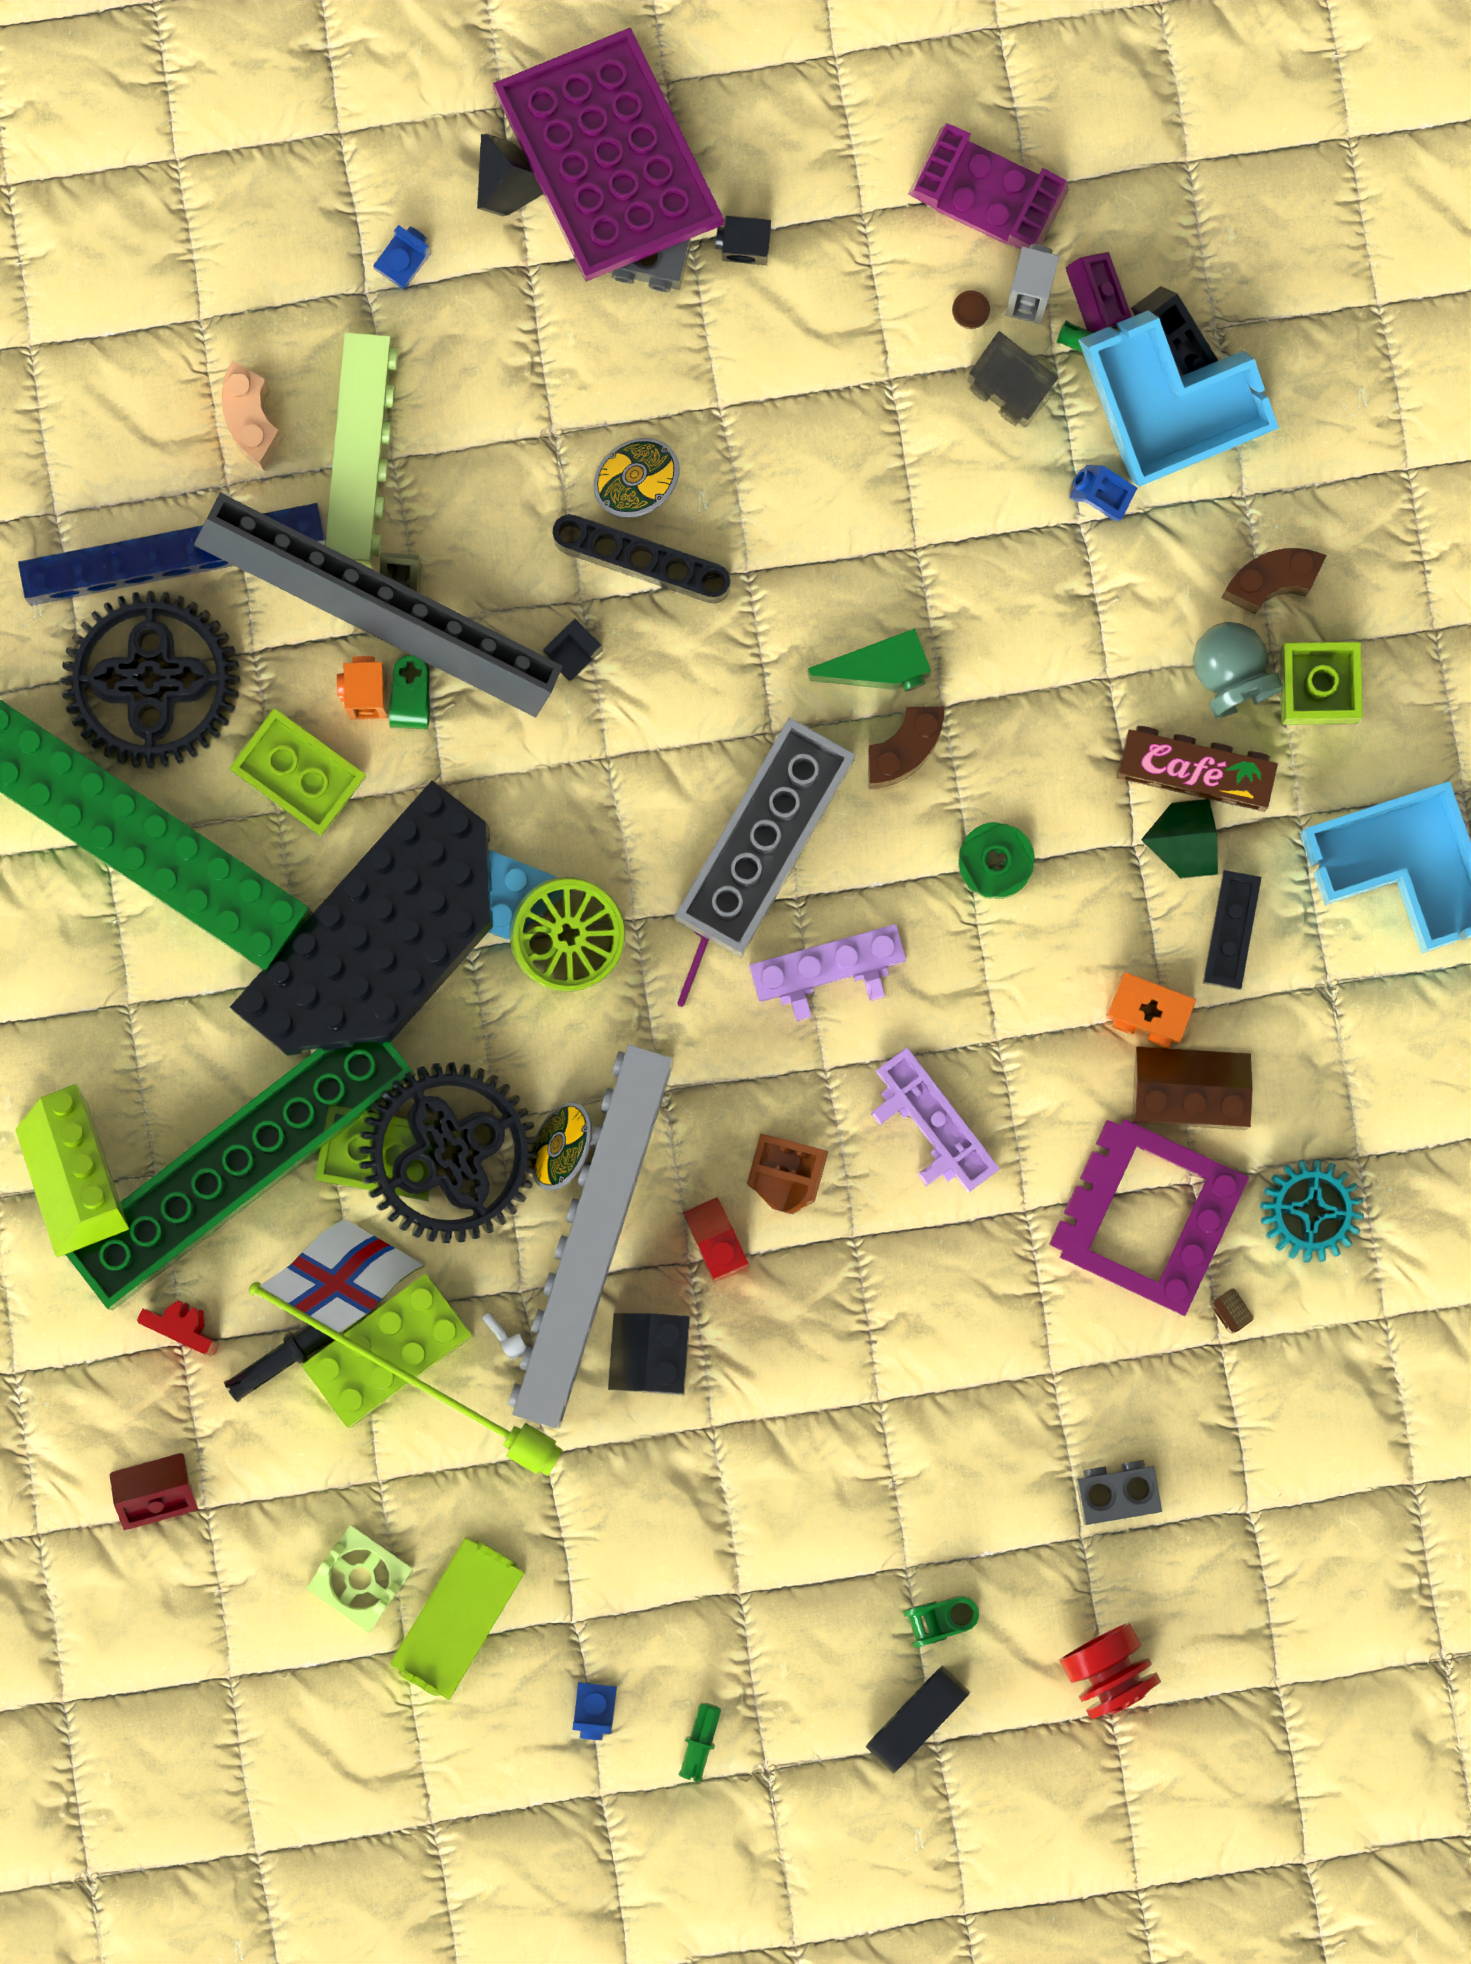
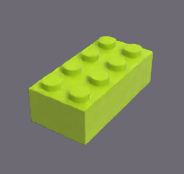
(408, 1330)

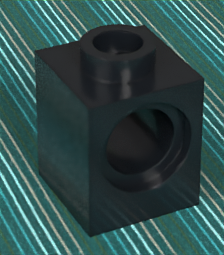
(744, 240)

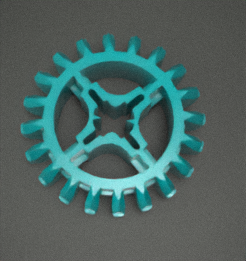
(1313, 1192)

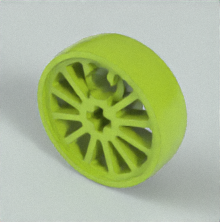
(525, 956)

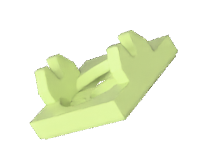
(356, 1540)

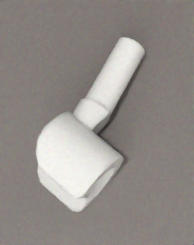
(513, 1346)

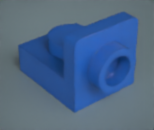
(403, 256)
(1103, 491)
(594, 1710)

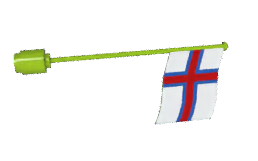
(342, 1282)

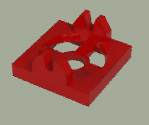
(180, 1325)

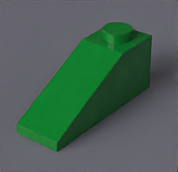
(883, 665)

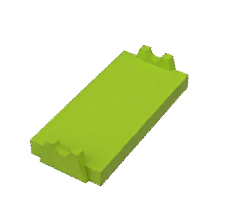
(457, 1618)

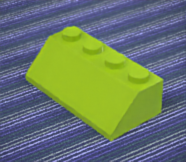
(70, 1172)

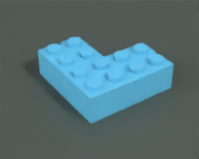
(1166, 418)
(1404, 841)

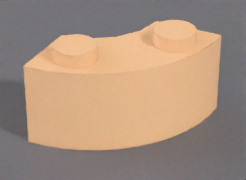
(245, 415)

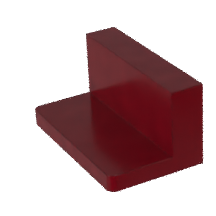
(152, 1491)

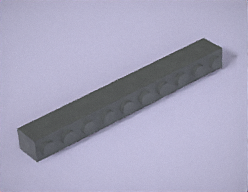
(378, 605)

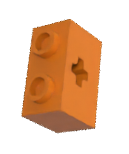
(1137, 993)

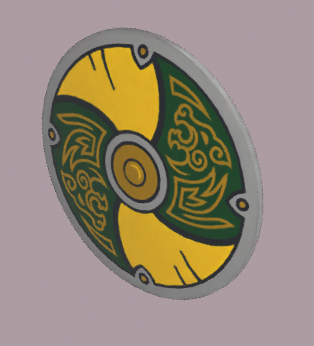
(636, 477)
(562, 1145)

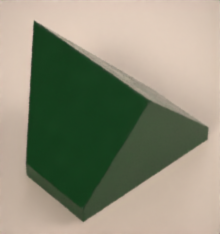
(1186, 839)

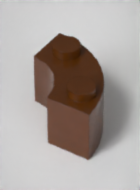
(1272, 575)
(907, 749)

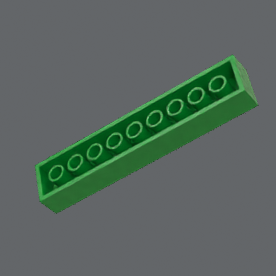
(144, 842)
(237, 1165)

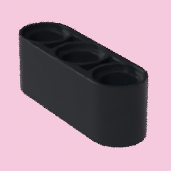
(917, 1719)

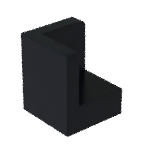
(573, 649)

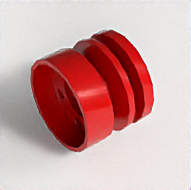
(1110, 1671)

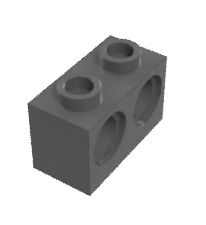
(1120, 1503)

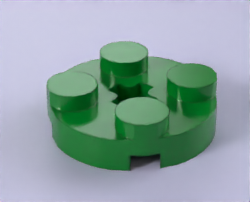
(1001, 839)

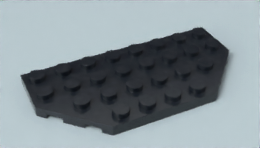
(381, 934)

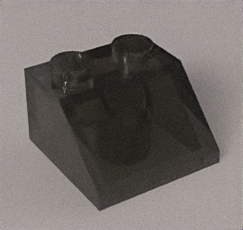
(1012, 381)

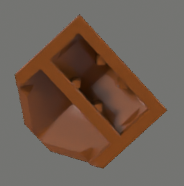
(786, 1173)

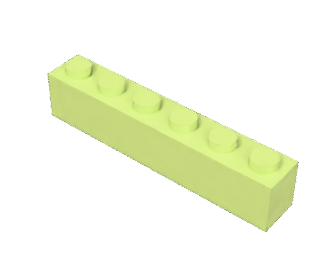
(359, 446)

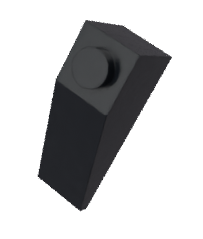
(1182, 334)

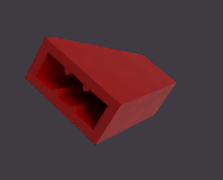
(716, 1239)

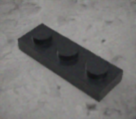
(1232, 930)

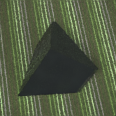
(504, 177)

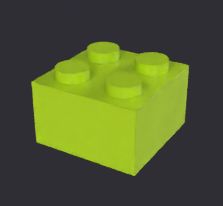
(1321, 683)

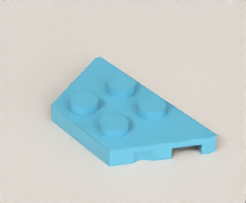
(509, 885)

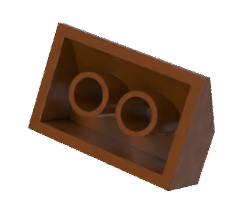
(1192, 1088)

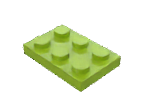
(297, 772)
(340, 1158)

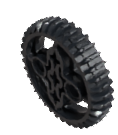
(132, 680)
(437, 1138)

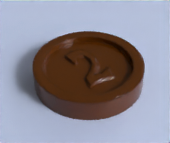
(970, 309)

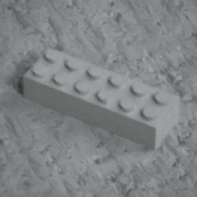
(765, 837)

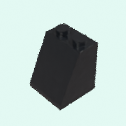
(649, 1353)

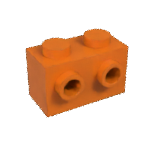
(363, 688)

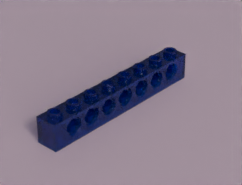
(139, 560)

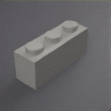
(1032, 283)

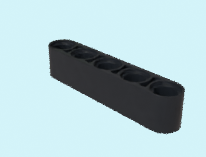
(628, 545)

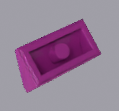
(1098, 292)

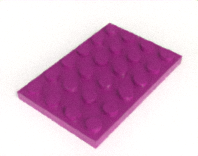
(608, 154)

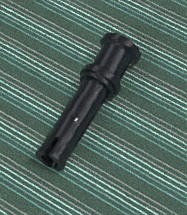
(295, 1348)

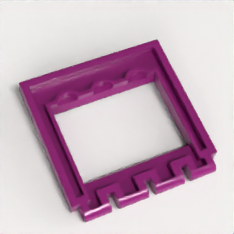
(1199, 1235)

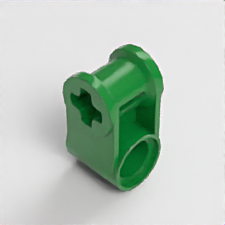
(410, 701)
(938, 1620)

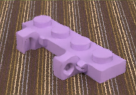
(857, 956)
(954, 1144)

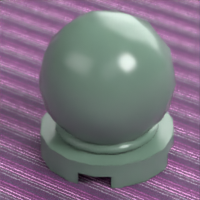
(1233, 665)

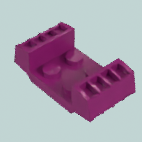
(988, 190)

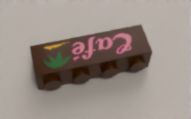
(1197, 769)

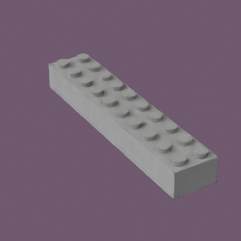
(593, 1236)

